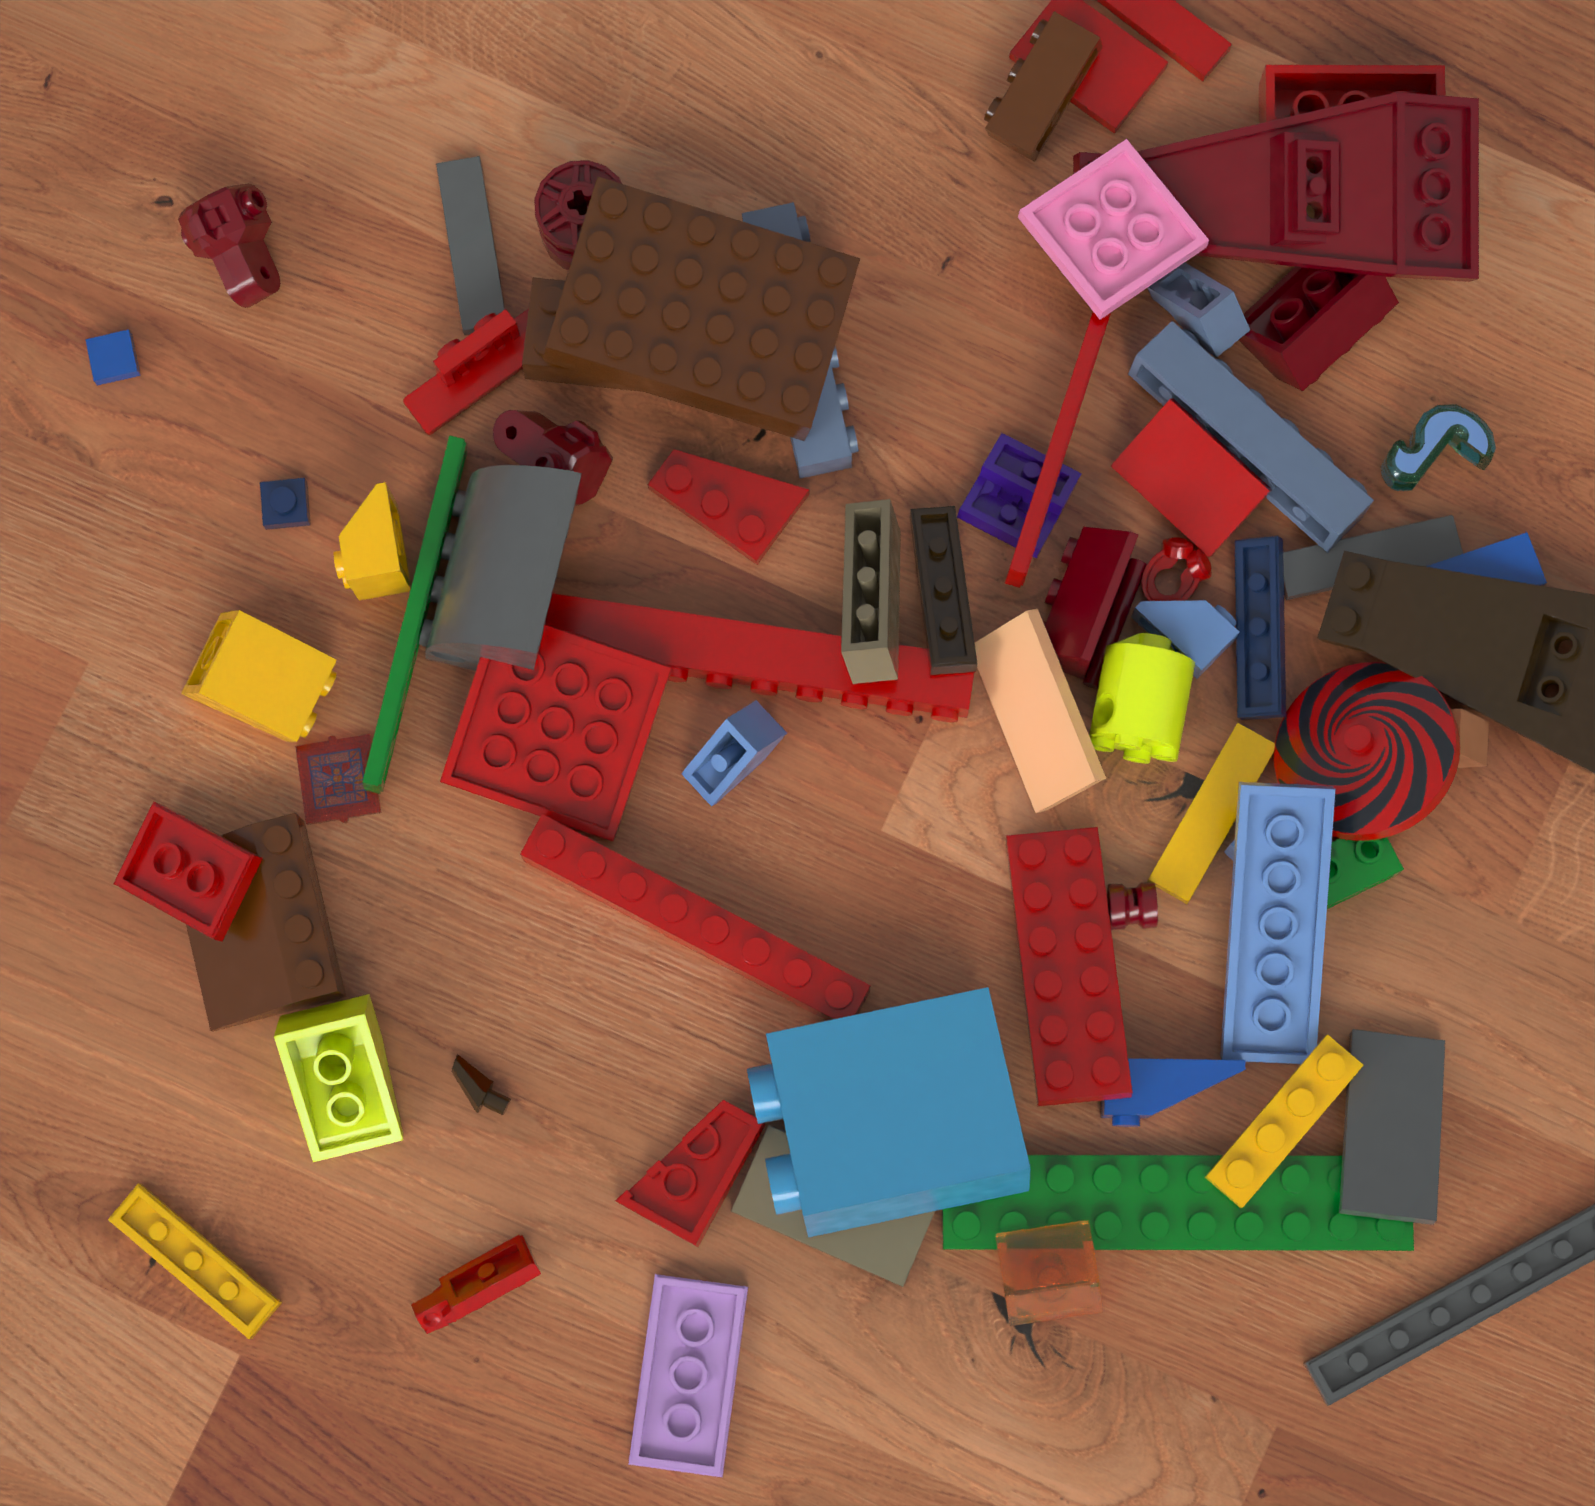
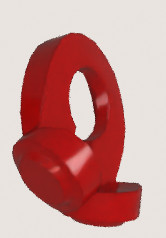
(1172, 550)

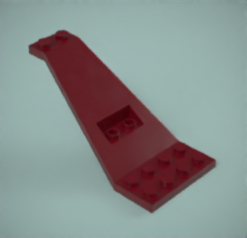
(1386, 188)

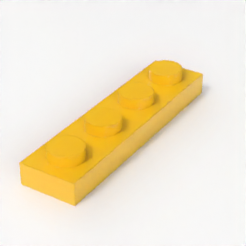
(1284, 1121)

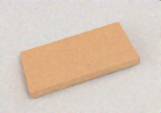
(1037, 711)

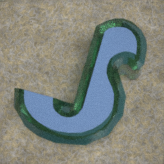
(1435, 429)

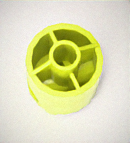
(1142, 699)

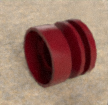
(557, 205)

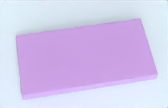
(688, 1375)

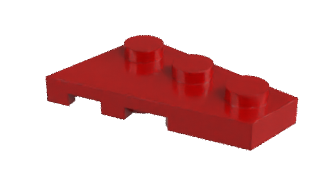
(729, 502)
(695, 1177)

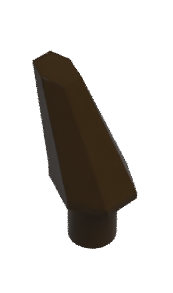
(478, 1087)

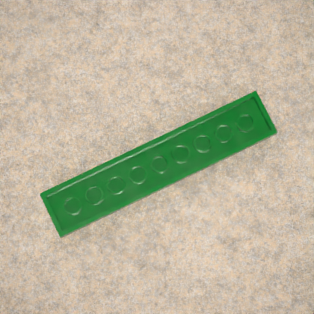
(1172, 1206)

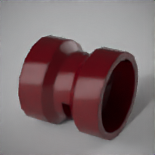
(1132, 906)

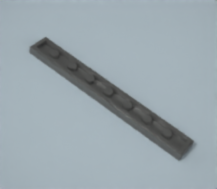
(1454, 1307)

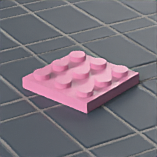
(1113, 229)

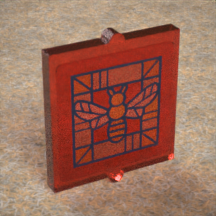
(333, 779)

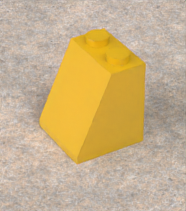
(261, 676)

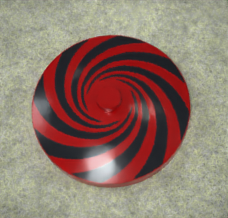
(1376, 740)

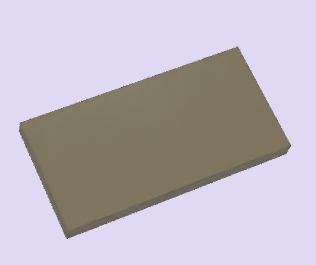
(878, 1248)

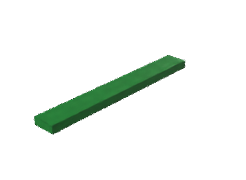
(414, 616)

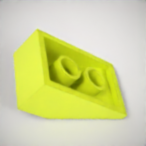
(339, 1077)

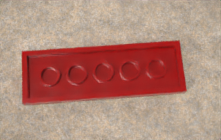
(1068, 967)

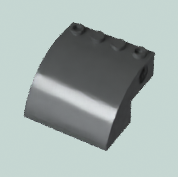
(500, 566)

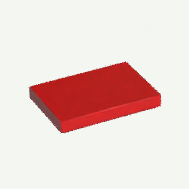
(1118, 75)
(1191, 477)
(188, 871)

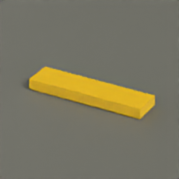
(1210, 814)
(195, 1261)

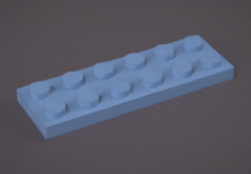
(1277, 922)

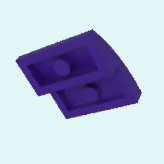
(1005, 491)

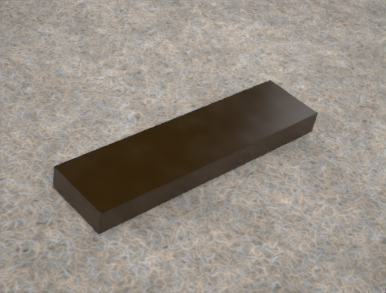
(943, 590)

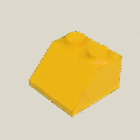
(373, 548)

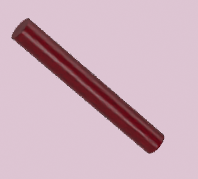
(1116, 618)

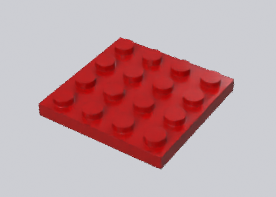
(559, 734)

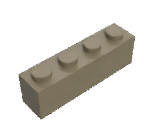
(871, 592)

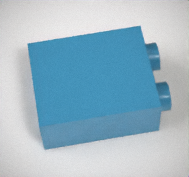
(891, 1113)

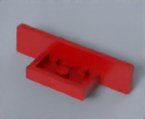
(469, 370)

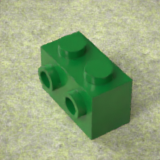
(1359, 866)

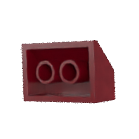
(1314, 321)
(1086, 594)

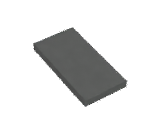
(1393, 1128)

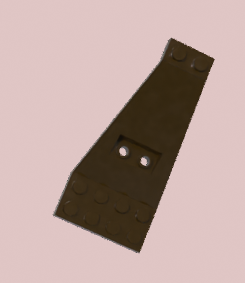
(1477, 643)

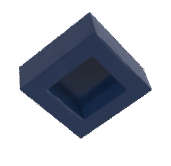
(285, 503)

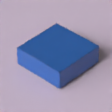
(113, 357)

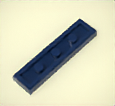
(1260, 628)

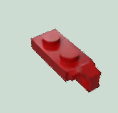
(477, 1284)

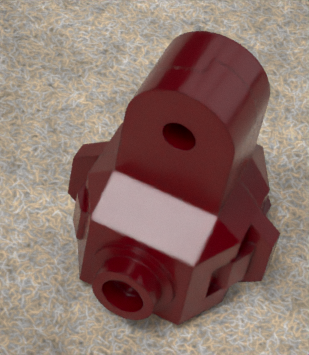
(231, 232)
(539, 442)

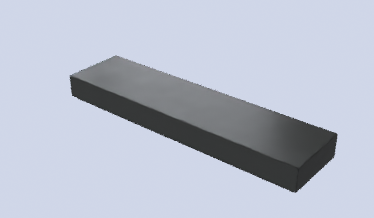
(470, 240)
(1420, 544)

